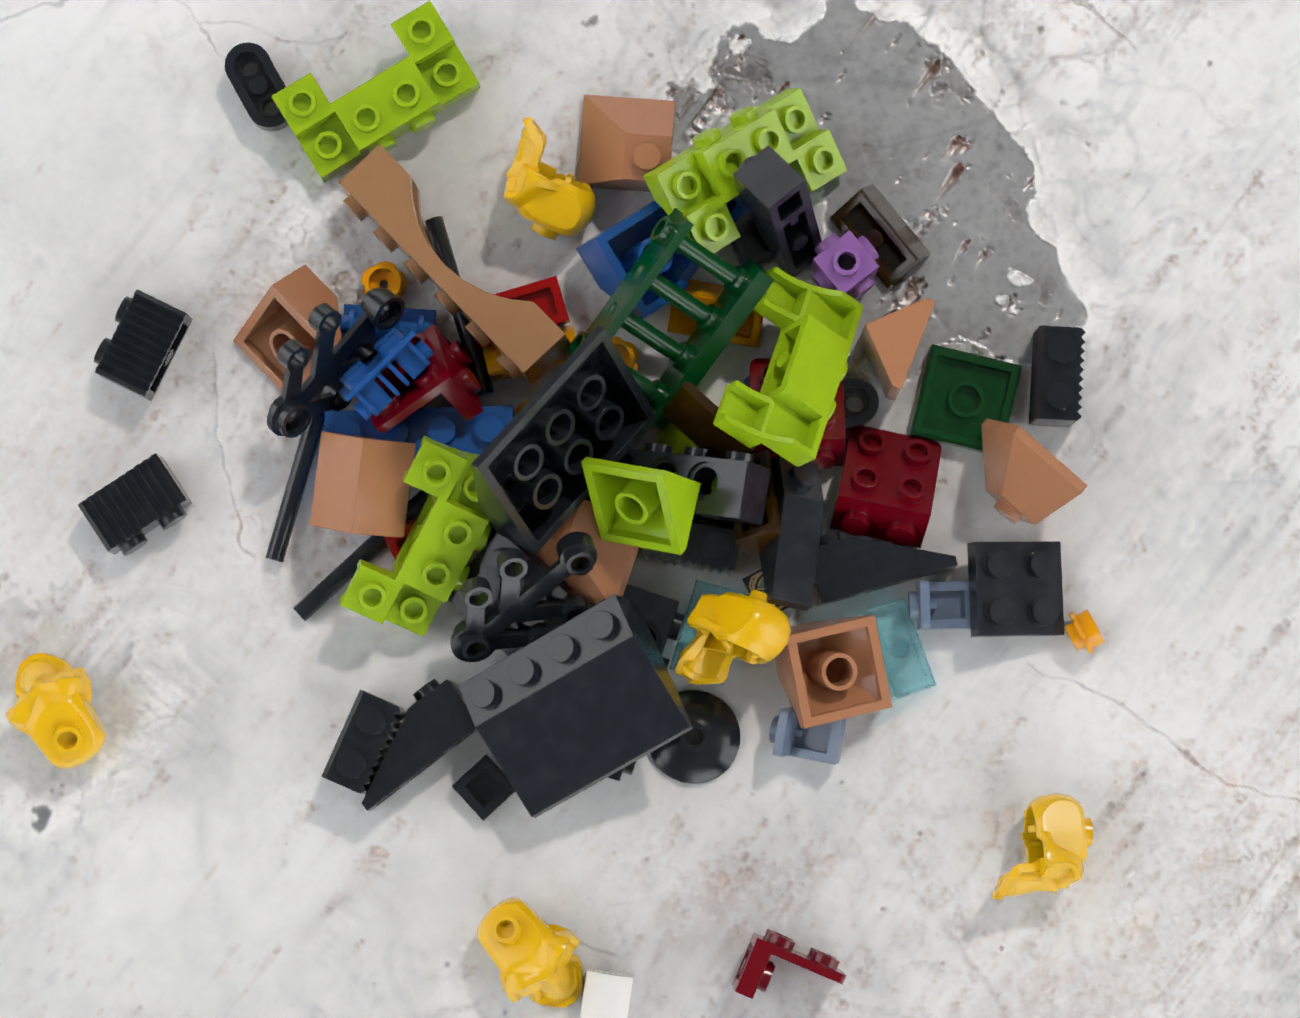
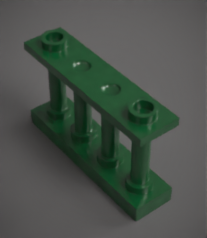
(714, 324)

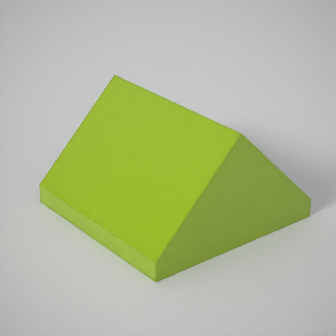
(641, 504)

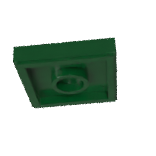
(960, 394)

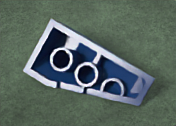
(617, 249)

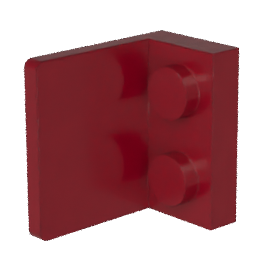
(757, 970)

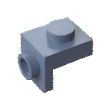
(940, 605)
(815, 743)

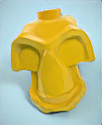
(547, 199)
(731, 628)
(57, 710)
(1055, 847)
(532, 954)

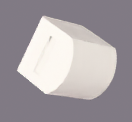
(606, 994)

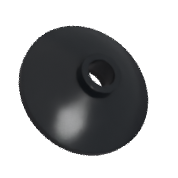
(717, 748)

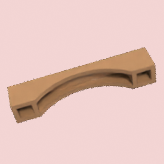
(516, 328)

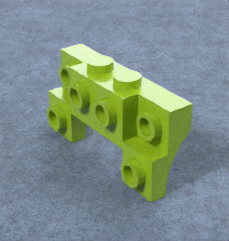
(384, 106)
(702, 177)
(802, 372)
(435, 550)

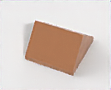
(893, 344)
(362, 485)

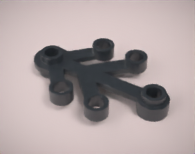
(294, 409)
(478, 638)

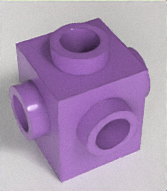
(829, 274)

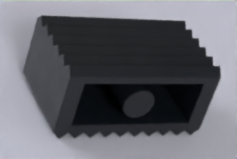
(142, 344)
(1056, 376)
(136, 505)
(708, 546)
(363, 742)

